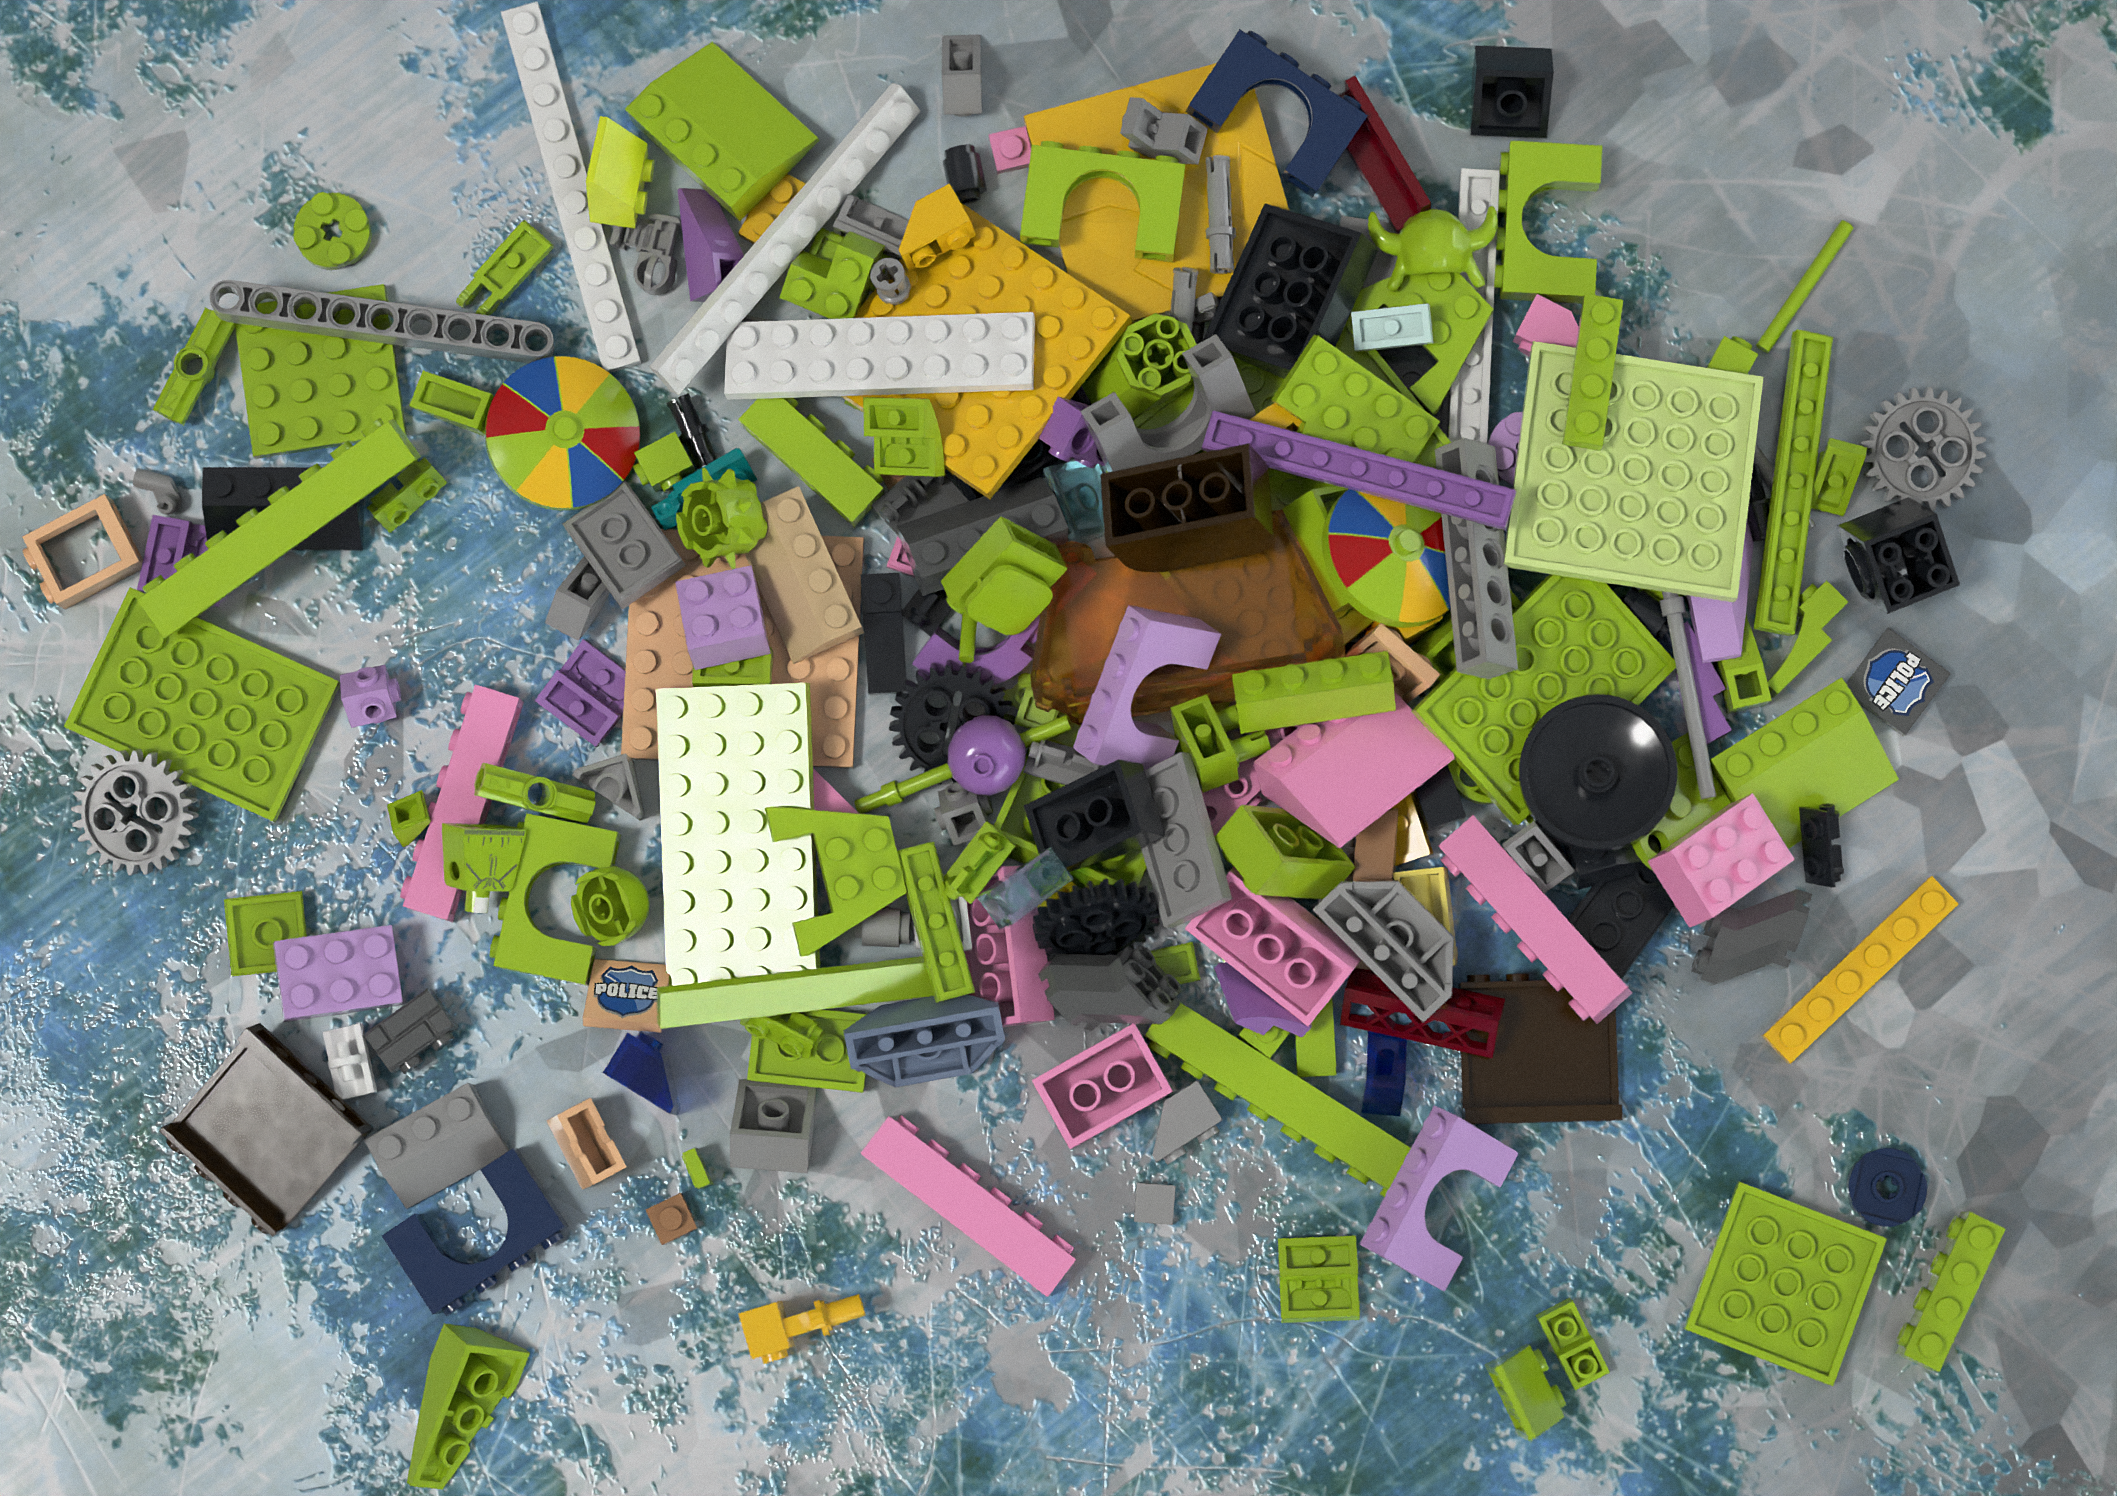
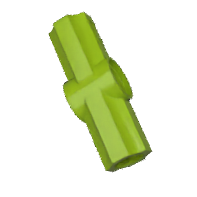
(183, 389)
(513, 786)

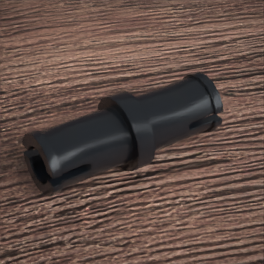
(692, 431)

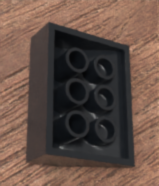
(1289, 285)

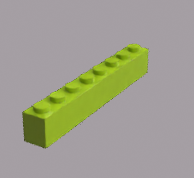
(279, 527)
(1279, 1095)

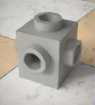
(962, 812)

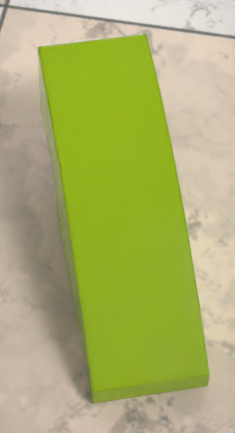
(452, 402)

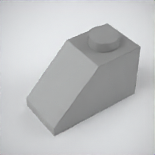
(961, 75)
(577, 601)
(1539, 856)

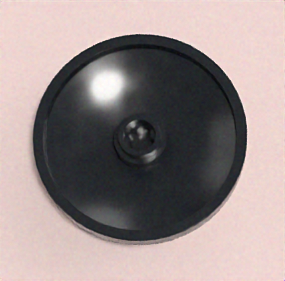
(1598, 772)

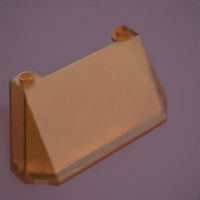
(1260, 603)

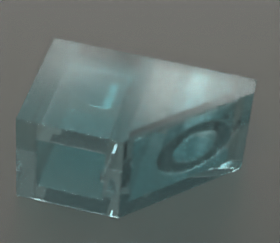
(1025, 888)

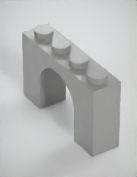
(1215, 389)

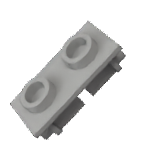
(1057, 762)

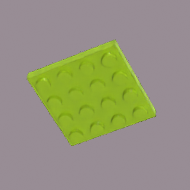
(316, 387)
(1785, 1283)

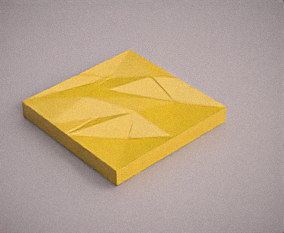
(1104, 214)

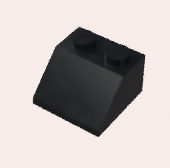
(1511, 91)

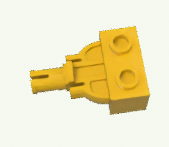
(772, 1332)

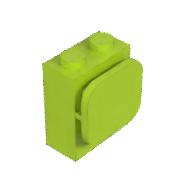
(1005, 578)

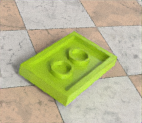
(824, 1069)

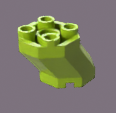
(1144, 365)

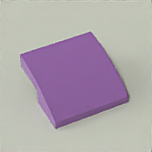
(167, 544)
(586, 693)
(1252, 1006)

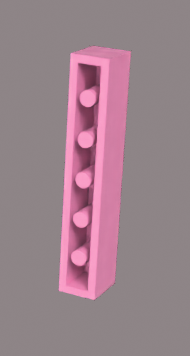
(483, 738)
(1534, 919)
(969, 1206)

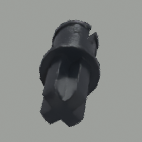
(1758, 507)

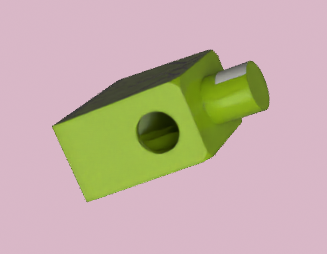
(481, 860)

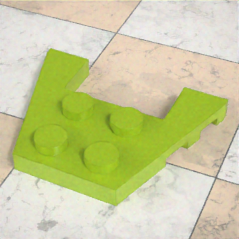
(1456, 320)
(856, 865)

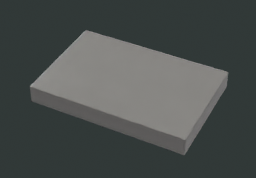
(624, 545)

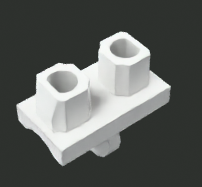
(349, 1061)

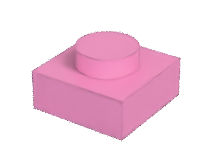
(1010, 149)

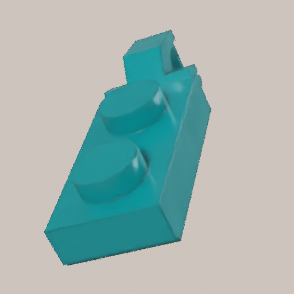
(666, 509)

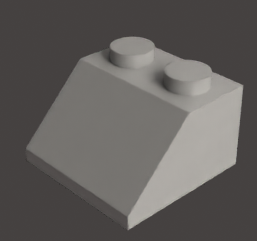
(772, 1127)

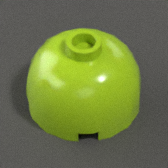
(610, 905)

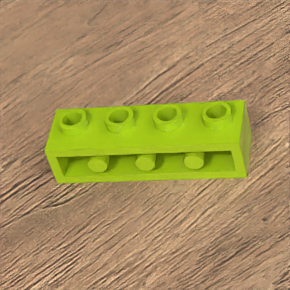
(813, 457)
(1314, 692)
(1950, 1290)

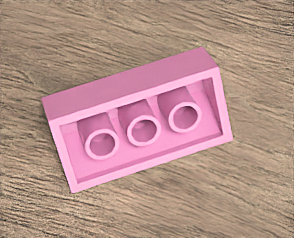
(1277, 948)
(1007, 964)

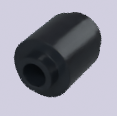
(964, 173)
(1647, 610)

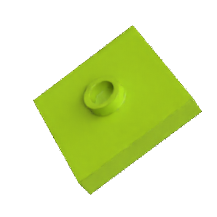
(254, 926)

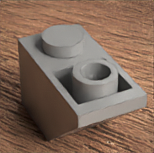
(1182, 1119)

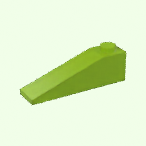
(461, 1390)

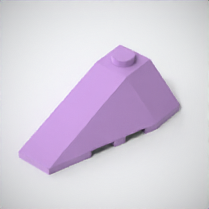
(1721, 623)

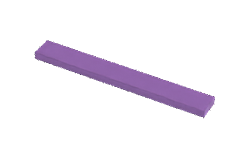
(1365, 471)

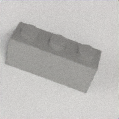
(437, 1145)

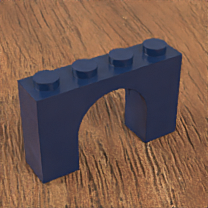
(1251, 65)
(531, 1224)

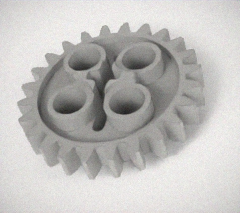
(1949, 426)
(150, 782)

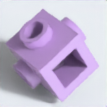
(369, 695)

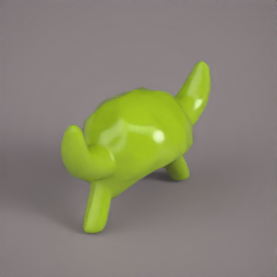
(1434, 244)

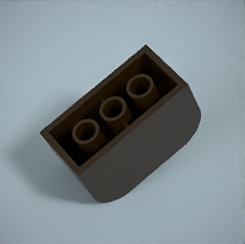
(1188, 510)

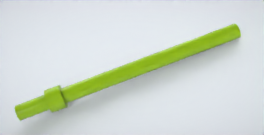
(894, 792)

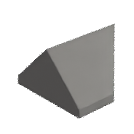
(615, 781)

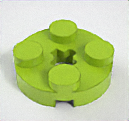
(323, 211)

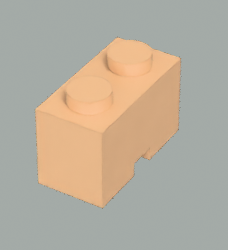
(586, 1143)

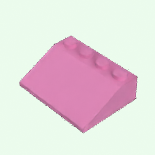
(1350, 769)

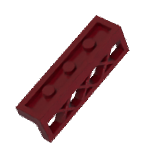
(1383, 164)
(1460, 1013)

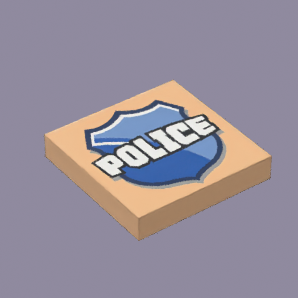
(624, 995)

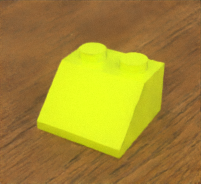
(617, 176)

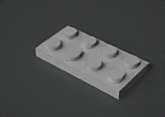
(1186, 862)

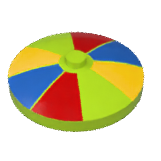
(562, 433)
(1387, 559)

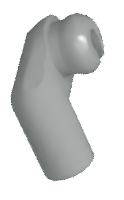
(163, 488)

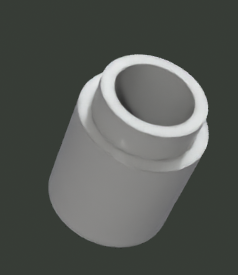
(885, 928)

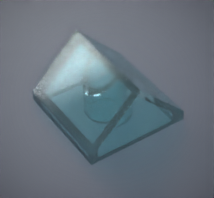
(1079, 498)

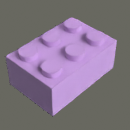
(337, 973)

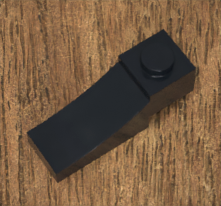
(883, 633)

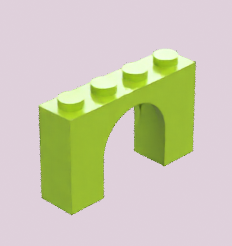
(1059, 171)
(1530, 171)
(520, 942)

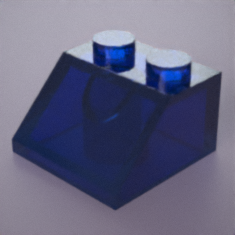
(645, 1070)

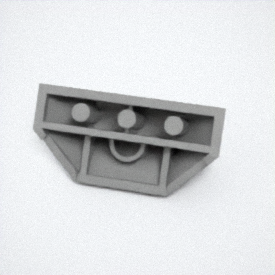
(1394, 940)

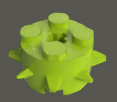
(721, 518)

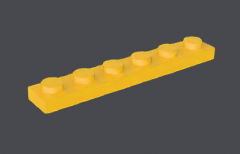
(1860, 969)

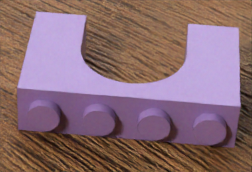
(1142, 644)
(1399, 1225)

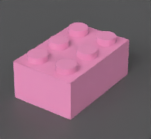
(1721, 860)
(1102, 1086)

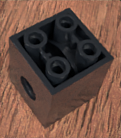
(1898, 555)

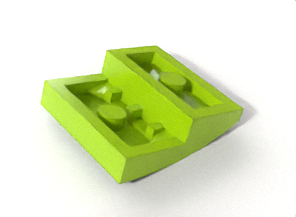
(904, 436)
(1318, 1279)

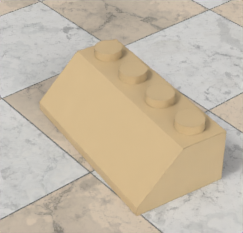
(801, 580)

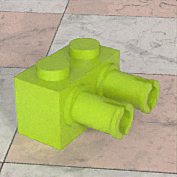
(1203, 735)

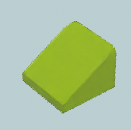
(409, 817)

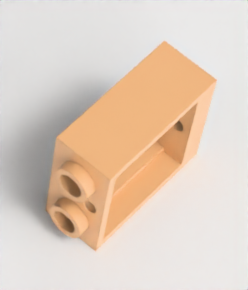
(130, 557)

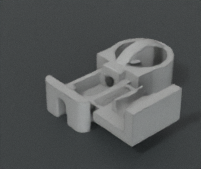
(659, 241)

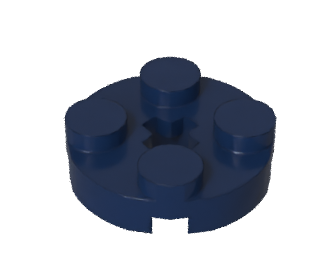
(1904, 1174)

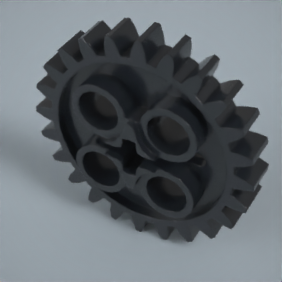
(918, 715)
(1096, 919)

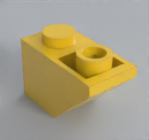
(935, 227)

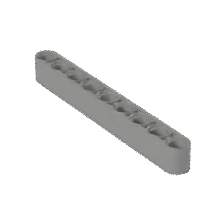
(367, 310)

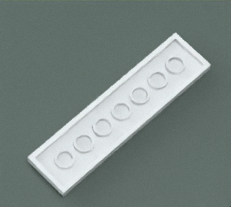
(881, 356)

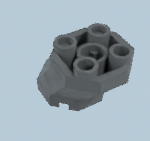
(1751, 938)
(1110, 988)

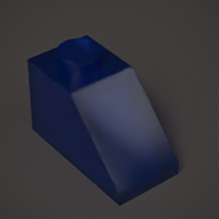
(1384, 1074)

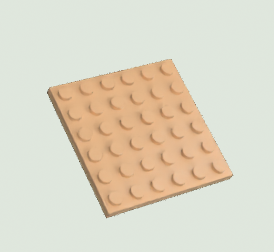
(660, 658)

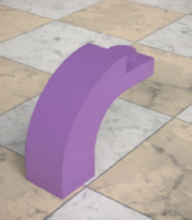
(1000, 660)

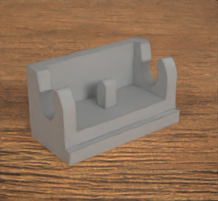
(871, 223)

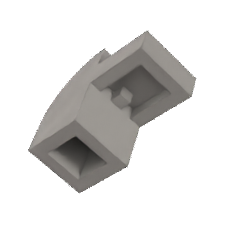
(1162, 133)

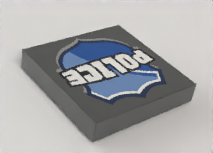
(1896, 681)

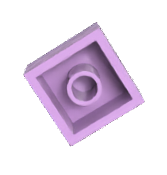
(722, 617)

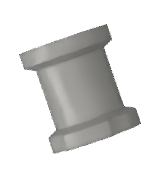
(880, 280)

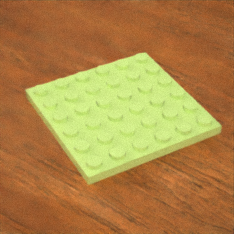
(1662, 494)

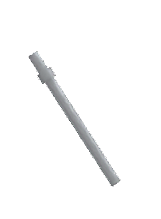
(1673, 608)

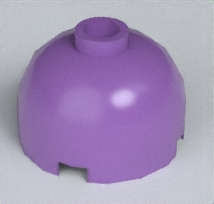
(986, 755)

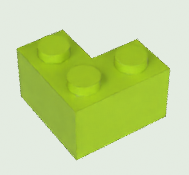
(833, 287)

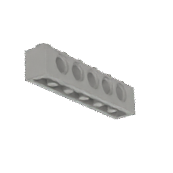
(1477, 573)

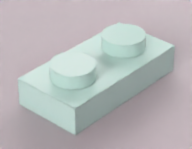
(1392, 327)

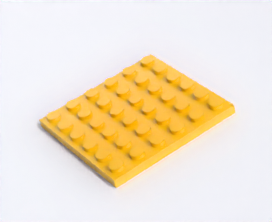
(1074, 330)

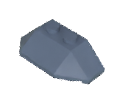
(924, 1039)

